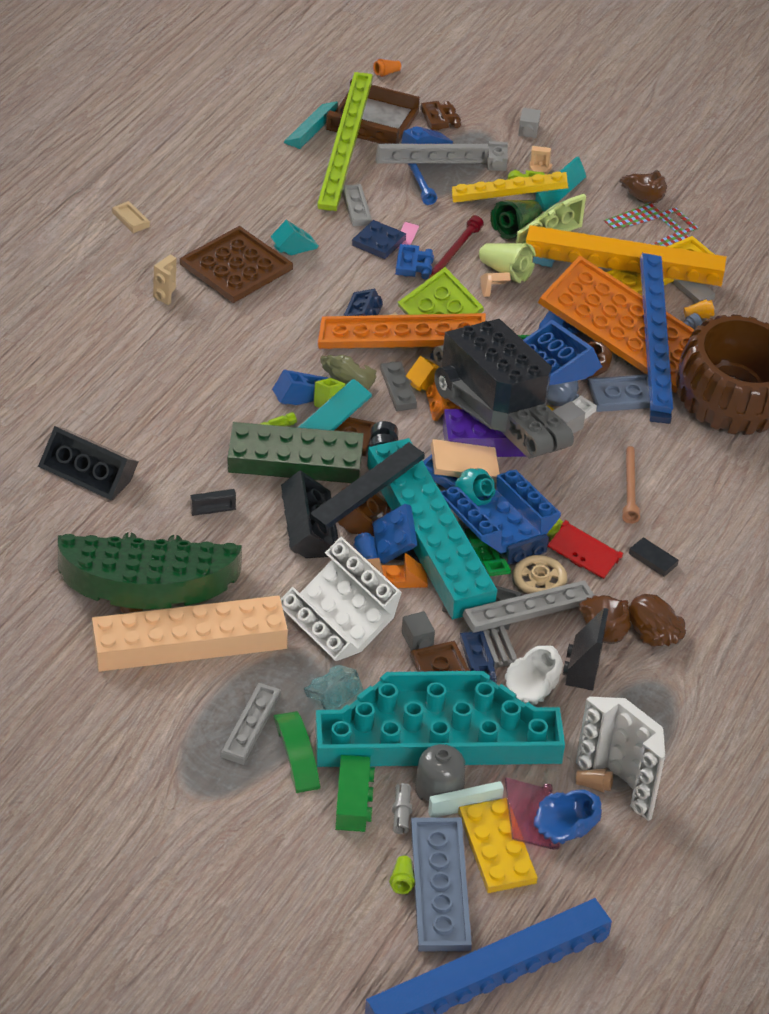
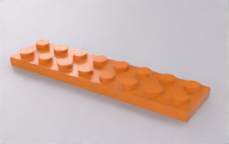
(391, 330)

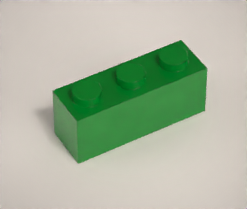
(354, 793)

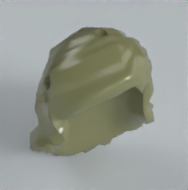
(345, 369)

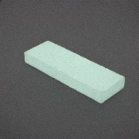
(449, 802)

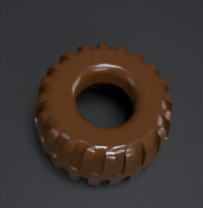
(706, 370)

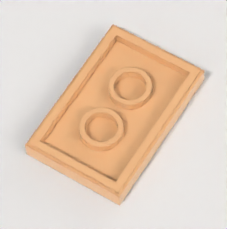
(455, 457)

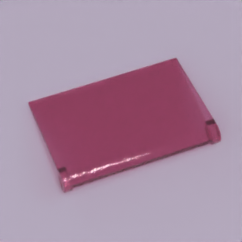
(523, 805)

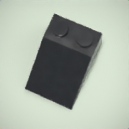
(586, 653)

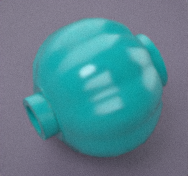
(476, 484)

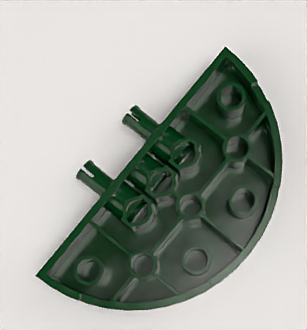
(147, 572)

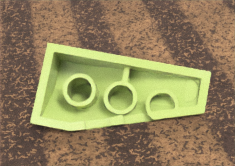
(561, 216)

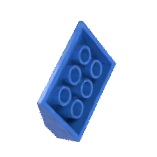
(565, 352)

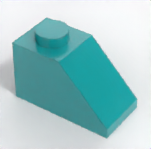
(293, 239)

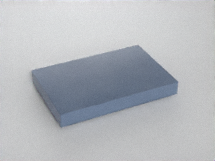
(620, 392)

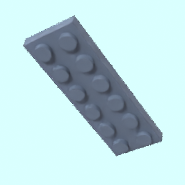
(440, 885)

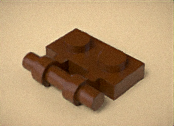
(439, 115)

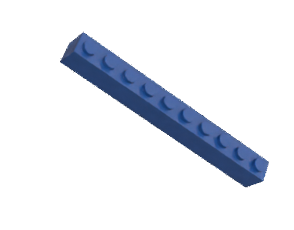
(496, 963)

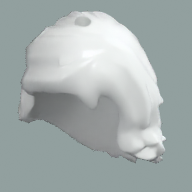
(534, 674)

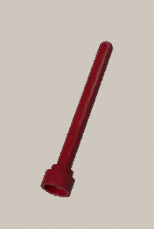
(474, 225)

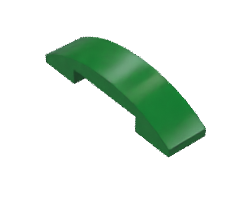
(488, 556)
(298, 751)

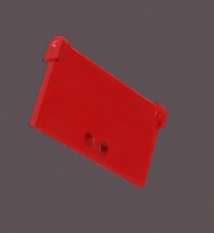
(596, 555)

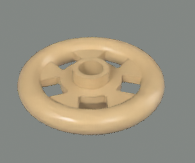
(539, 574)

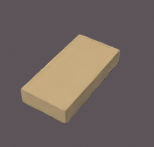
(131, 217)

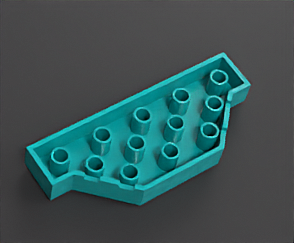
(429, 708)

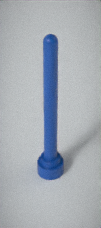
(428, 194)

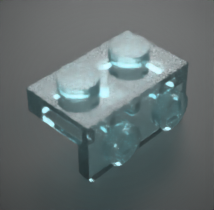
(335, 687)

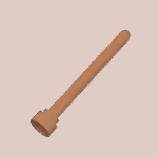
(631, 511)

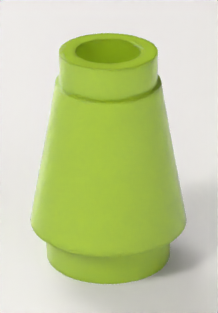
(402, 877)

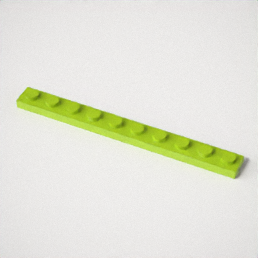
(345, 141)

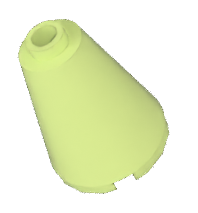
(509, 258)

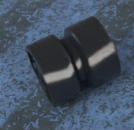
(383, 432)

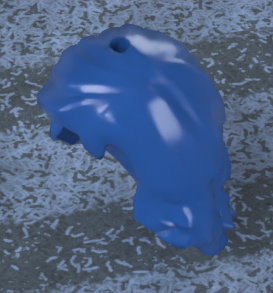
(567, 815)

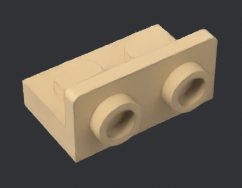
(165, 279)

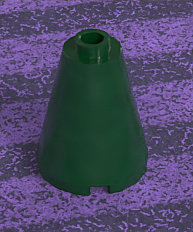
(513, 215)

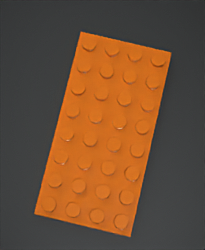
(610, 314)

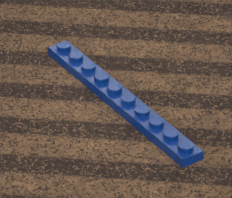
(656, 333)

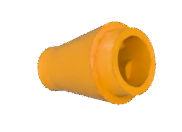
(704, 309)

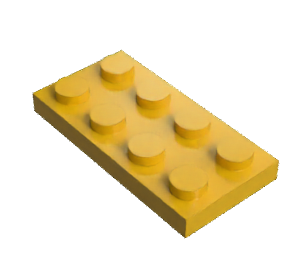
(500, 859)

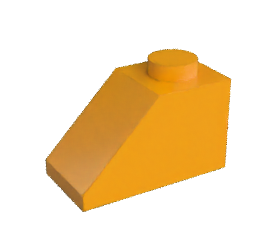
(422, 373)

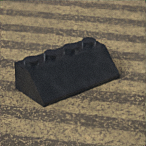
(87, 463)
(300, 498)

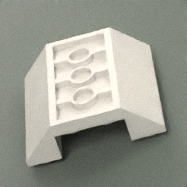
(343, 603)
(627, 743)

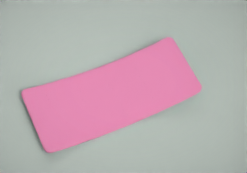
(410, 230)

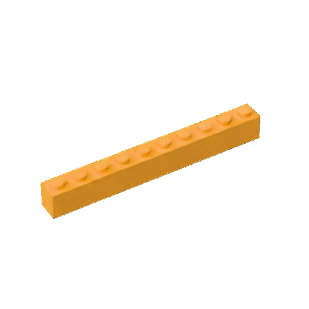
(626, 255)

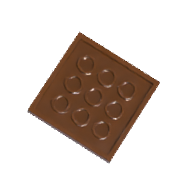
(236, 264)

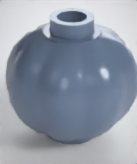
(562, 393)

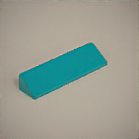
(311, 125)
(575, 175)
(339, 407)

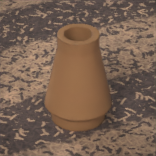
(595, 779)

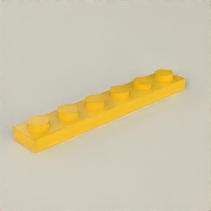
(509, 187)

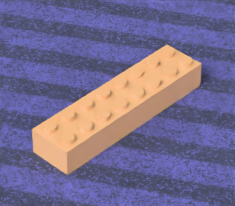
(189, 633)

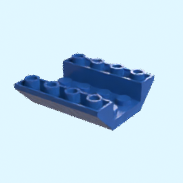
(511, 516)

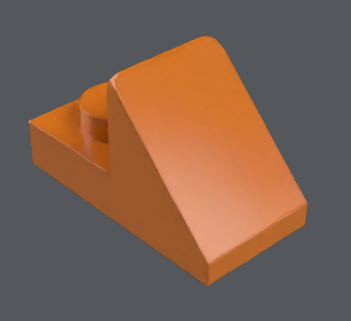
(407, 575)

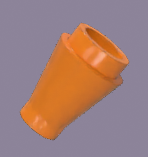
(385, 67)

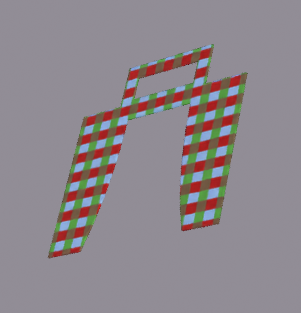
(650, 212)

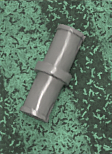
(402, 808)

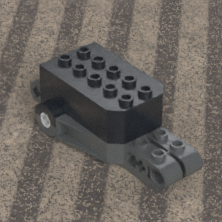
(501, 385)

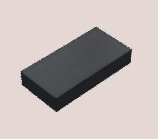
(213, 502)
(653, 556)

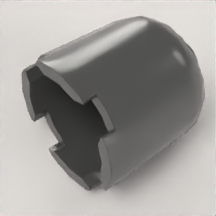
(439, 771)

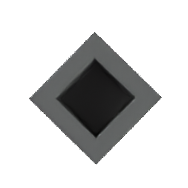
(418, 631)

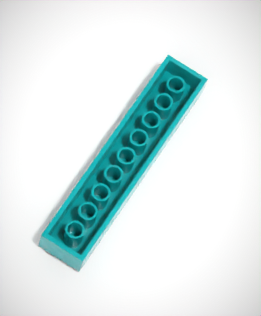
(440, 539)

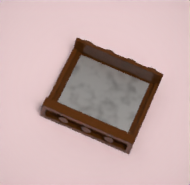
(384, 116)

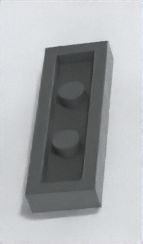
(398, 386)

